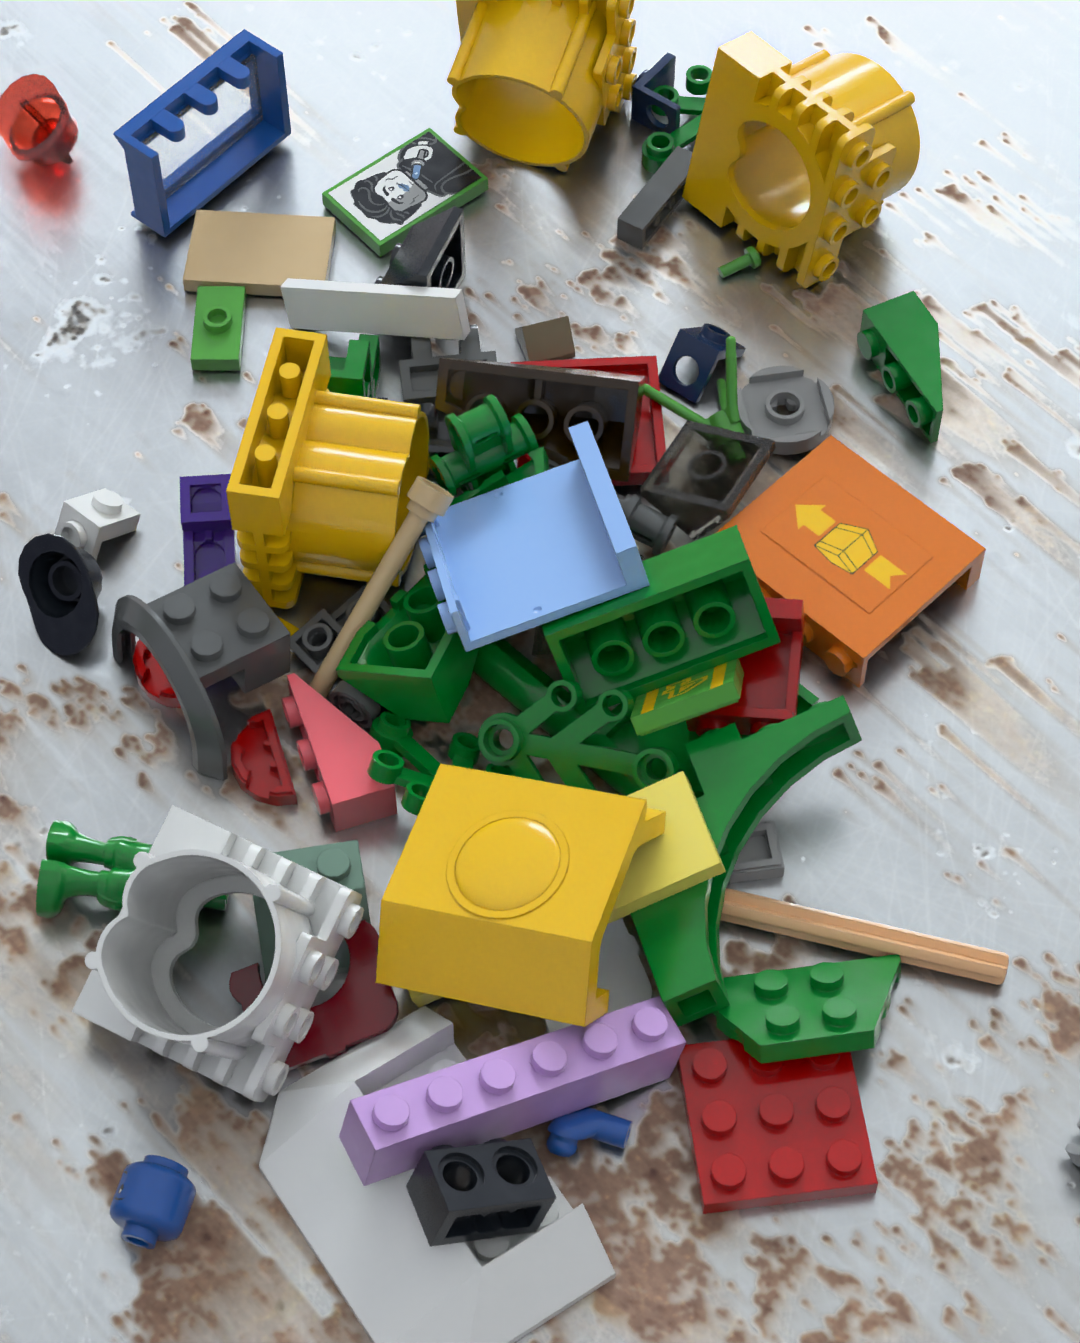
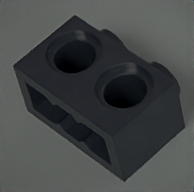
(480, 1191)

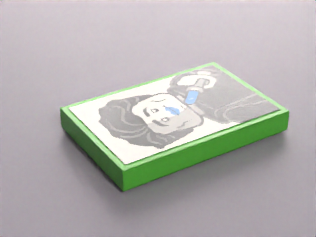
(403, 190)

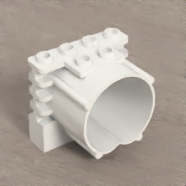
(136, 953)

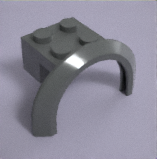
(200, 638)

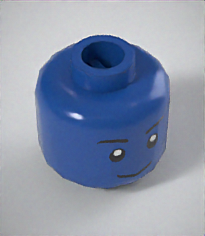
(152, 1201)

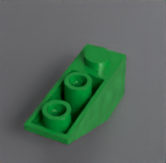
(905, 348)

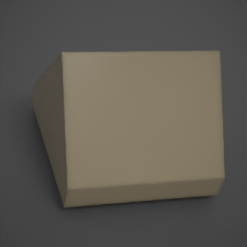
(547, 340)

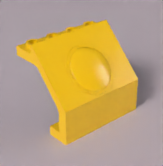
(510, 893)

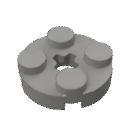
(786, 387)

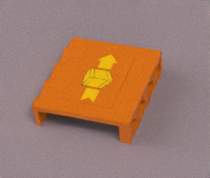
(853, 552)

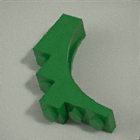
(739, 787)

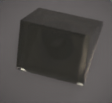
(705, 475)

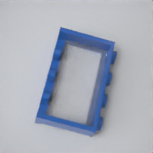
(205, 131)

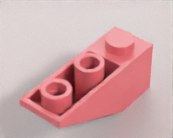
(340, 759)

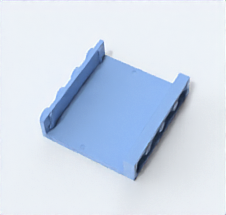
(532, 550)

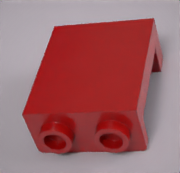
(769, 678)

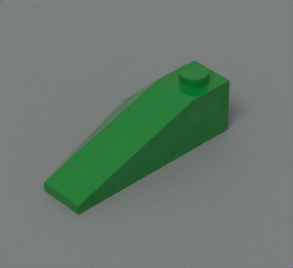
(410, 658)

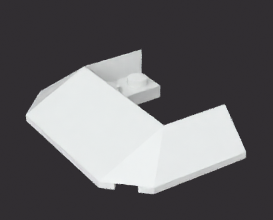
(372, 1233)

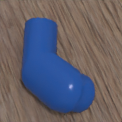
(583, 1125)

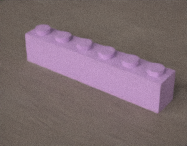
(511, 1089)

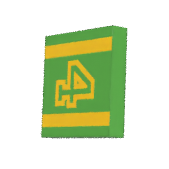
(688, 698)

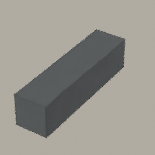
(655, 200)

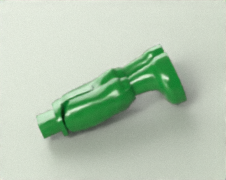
(62, 880)

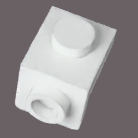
(94, 519)

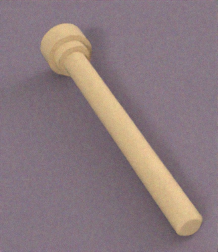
(425, 504)

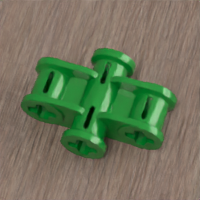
(482, 446)

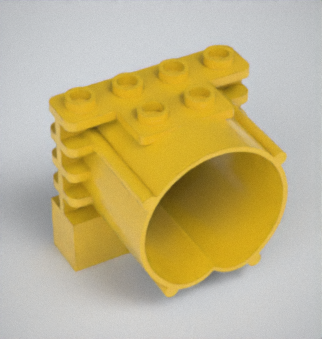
(541, 75)
(800, 150)
(320, 474)

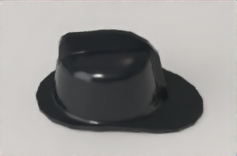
(61, 592)

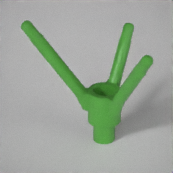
(728, 416)

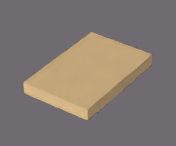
(257, 250)

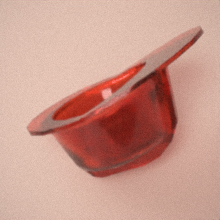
(37, 121)

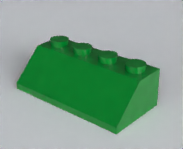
(691, 618)

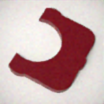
(349, 1017)

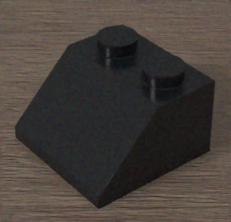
(430, 253)

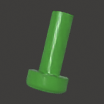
(750, 258)

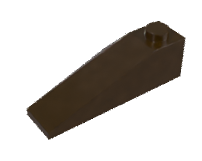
(552, 403)

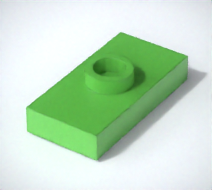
(218, 328)

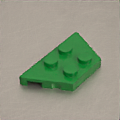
(809, 1008)

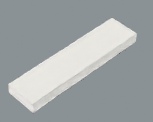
(376, 308)

